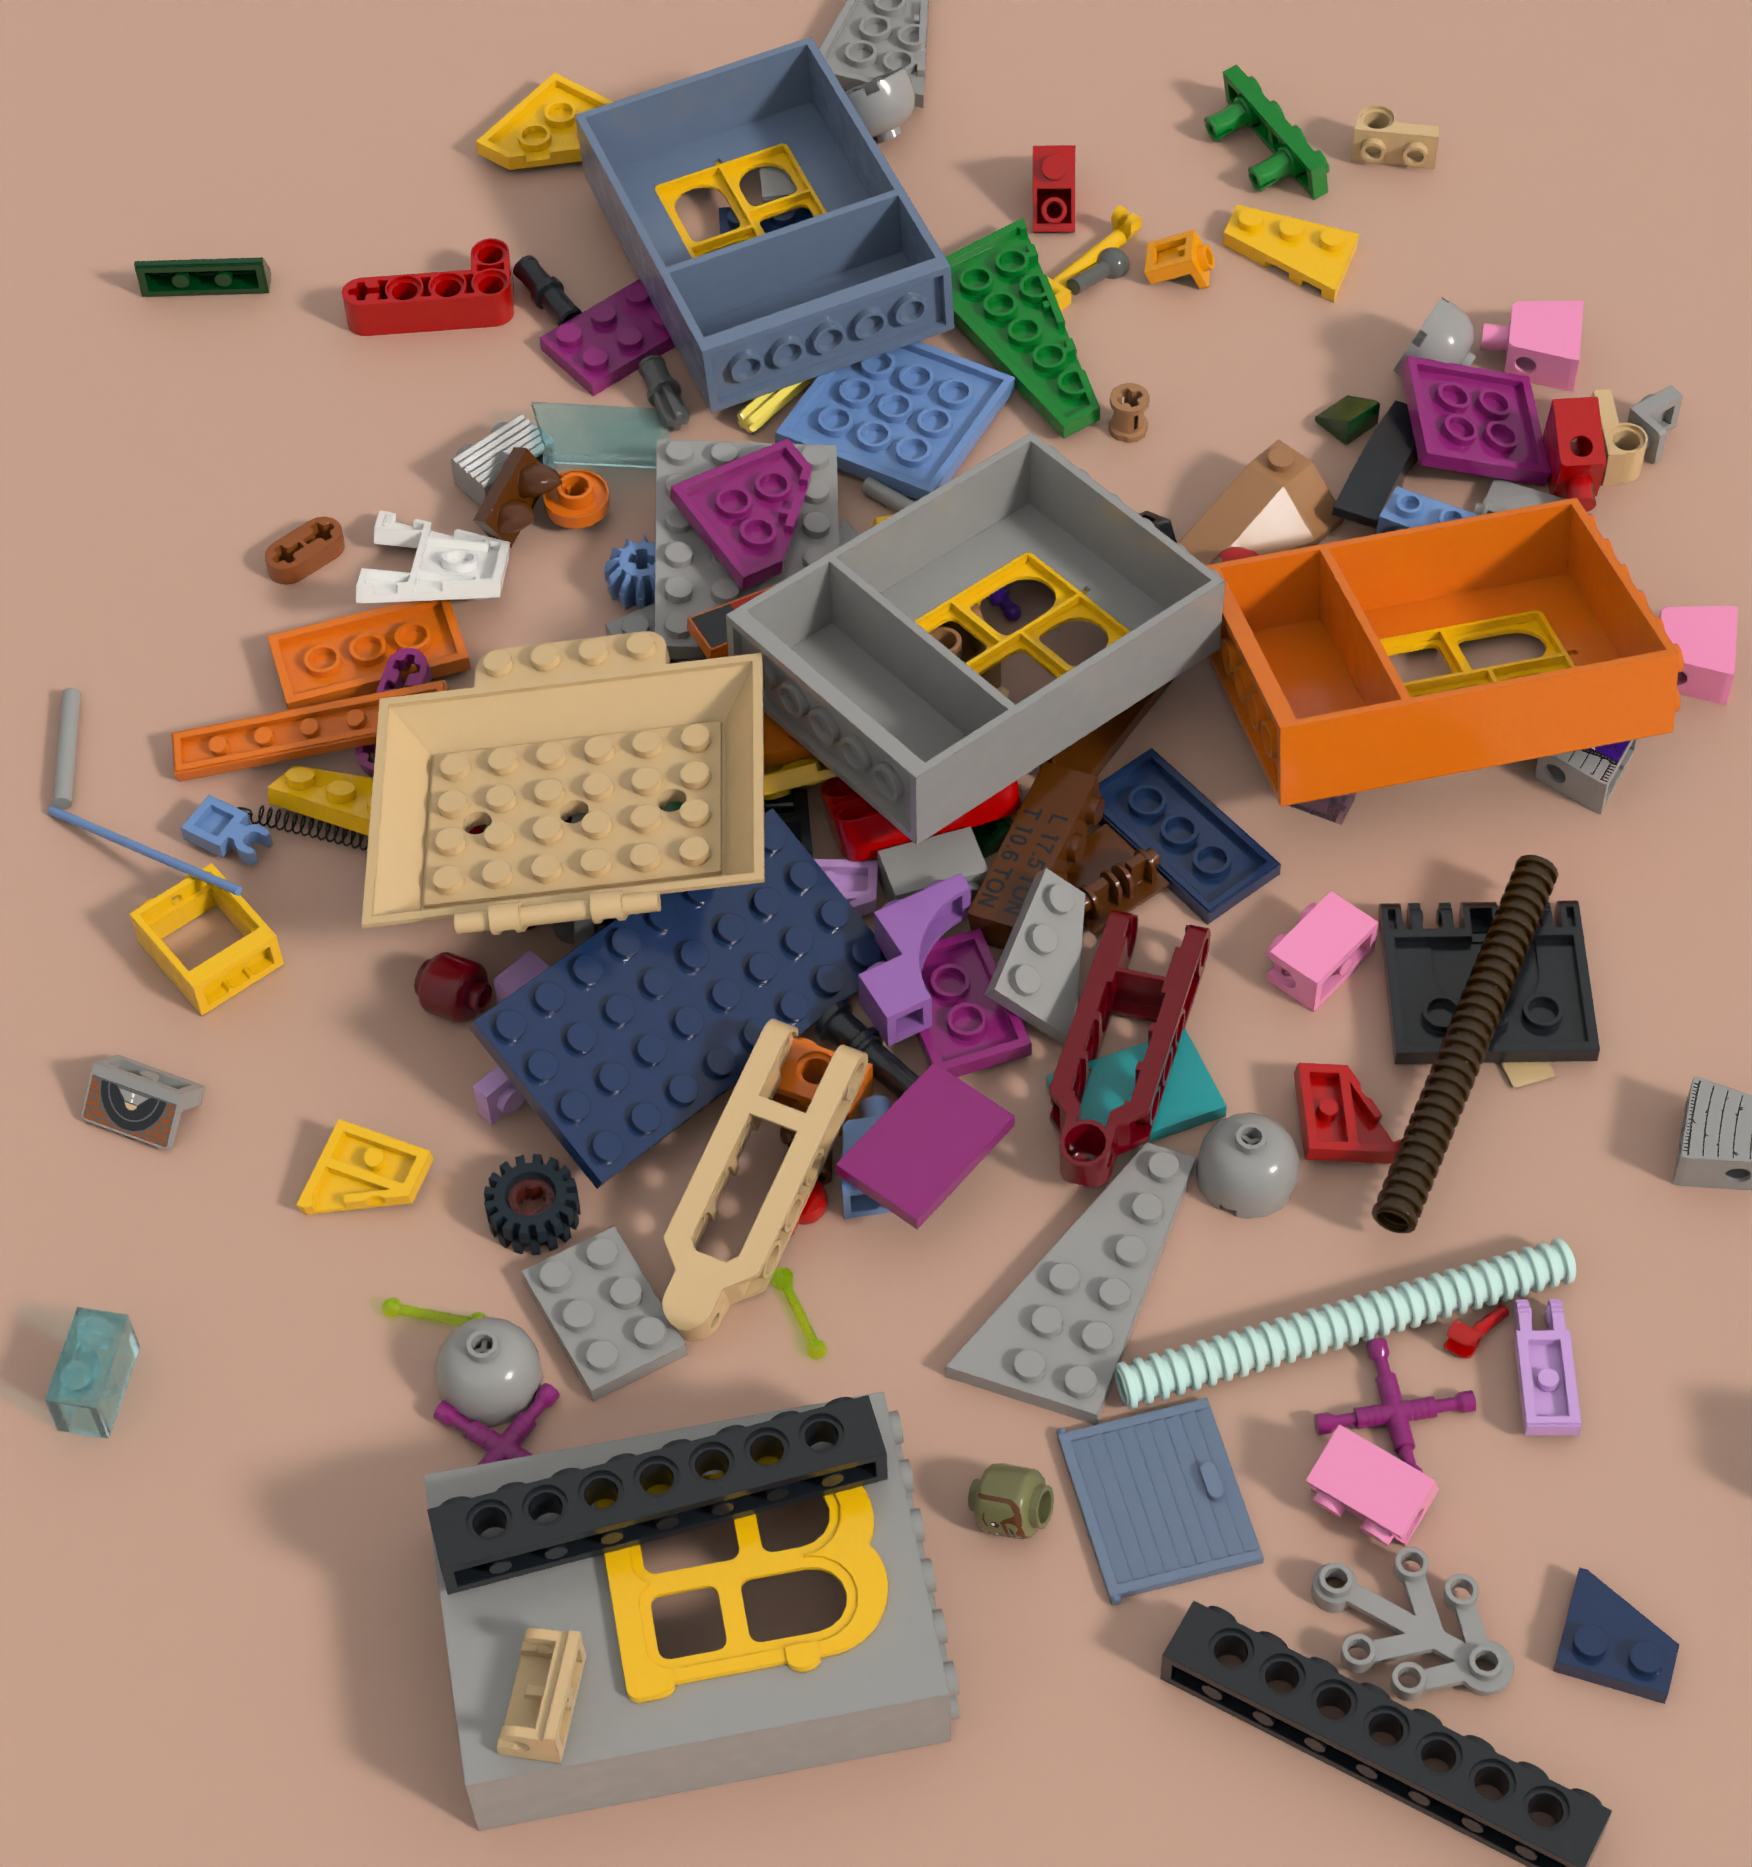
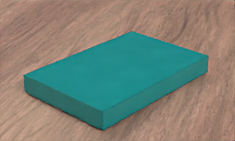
(1187, 1099)

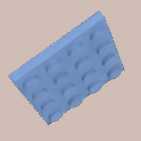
(901, 415)

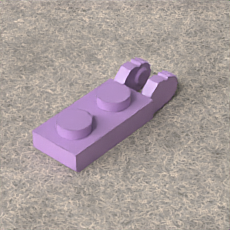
(1546, 1373)

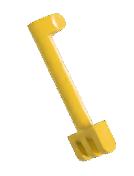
(1124, 228)

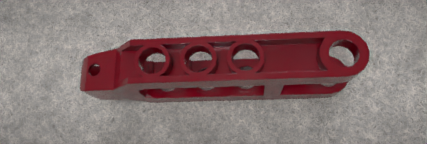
(1085, 1145)

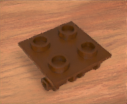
(1114, 876)

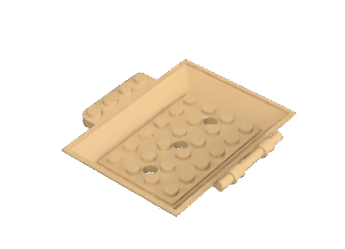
(557, 735)

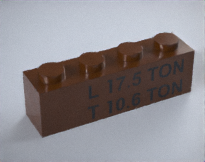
(1044, 835)

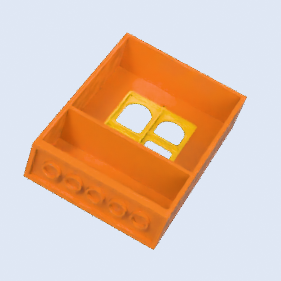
(1317, 626)

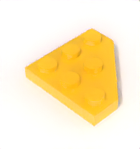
(541, 127)

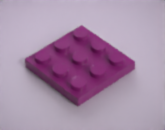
(1475, 421)

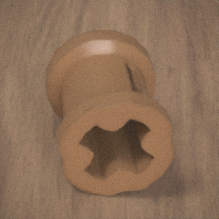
(1131, 411)

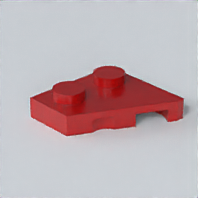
(1338, 1117)

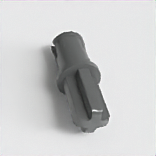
(663, 392)

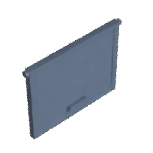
(1159, 1499)

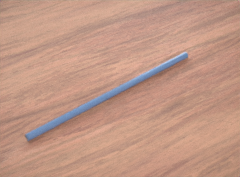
(145, 850)

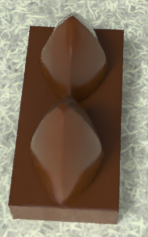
(514, 494)

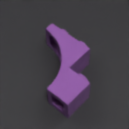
(906, 932)

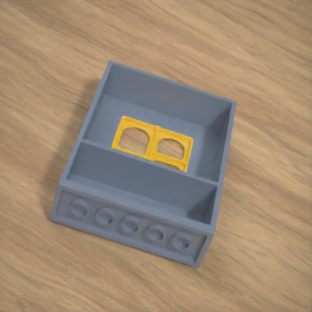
(781, 303)

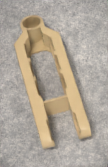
(706, 1285)

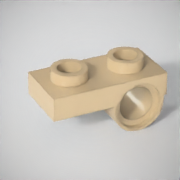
(1389, 142)
(1623, 443)

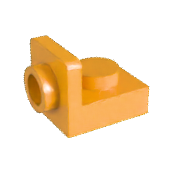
(1177, 257)

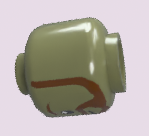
(1011, 1501)

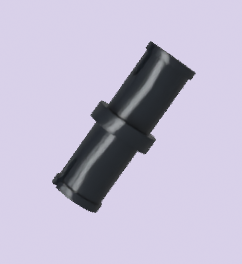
(545, 290)

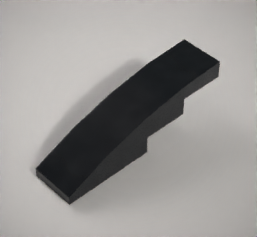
(1379, 468)

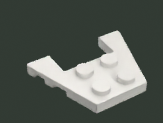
(442, 568)

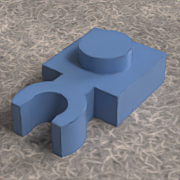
(223, 827)

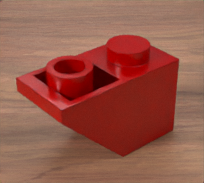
(1053, 188)

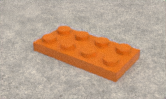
(350, 652)

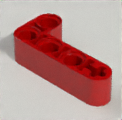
(435, 299)
(864, 831)

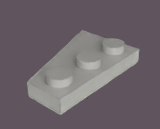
(1043, 957)

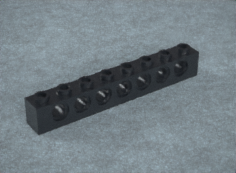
(644, 1517)
(1393, 1769)

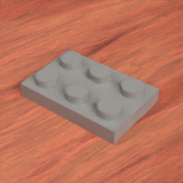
(603, 1313)

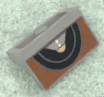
(138, 1100)

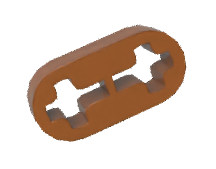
(304, 550)

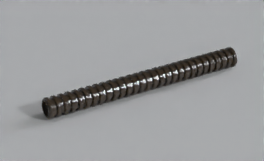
(1464, 1045)

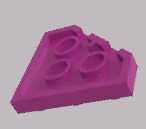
(748, 509)

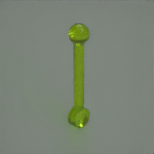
(784, 1281)
(393, 1307)

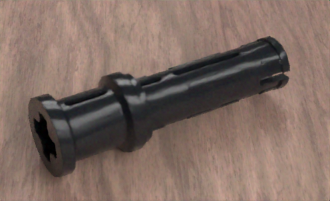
(844, 1028)

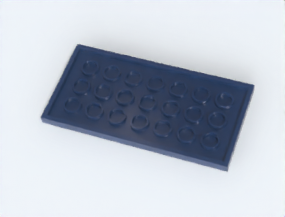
(671, 1002)

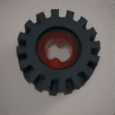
(532, 1225)

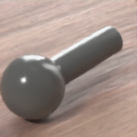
(1111, 264)

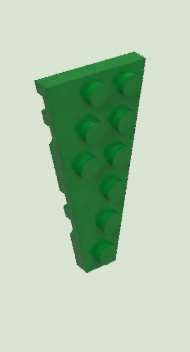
(1017, 324)

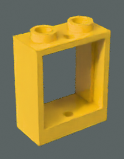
(228, 970)

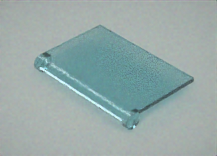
(599, 434)

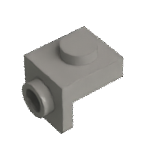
(1656, 416)

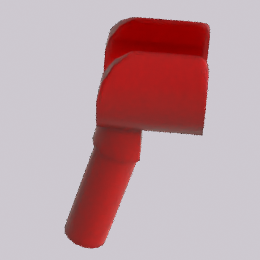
(1465, 1339)

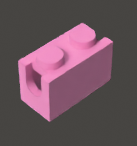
(1321, 950)
(1371, 1486)

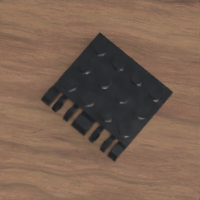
(1427, 969)

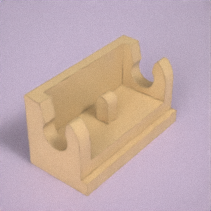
(543, 1695)

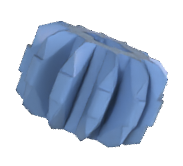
(632, 574)

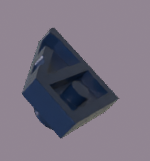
(1614, 1643)

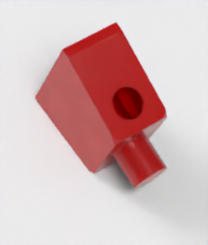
(1580, 464)

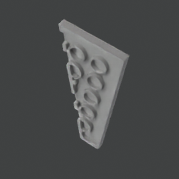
(877, 39)
(1078, 1306)

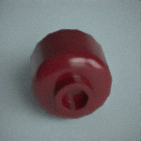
(452, 987)

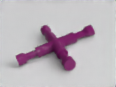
(1393, 1409)
(508, 1444)

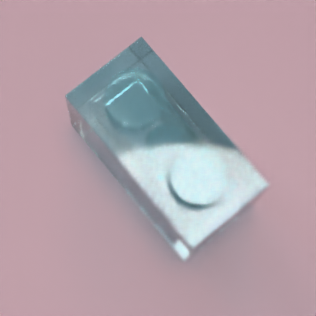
(92, 1372)

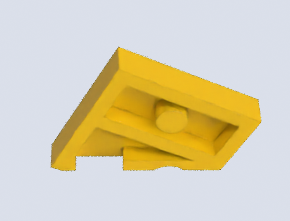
(364, 1172)

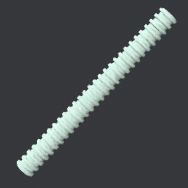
(1345, 1322)

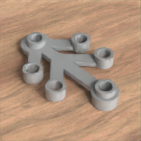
(1419, 1631)

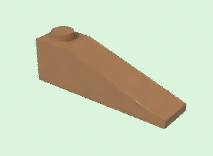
(1267, 509)

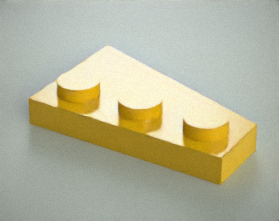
(1297, 246)

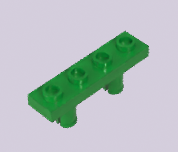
(1288, 144)

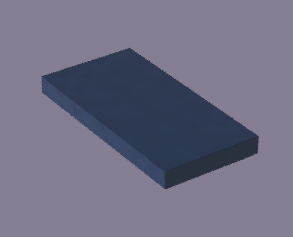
(1200, 848)

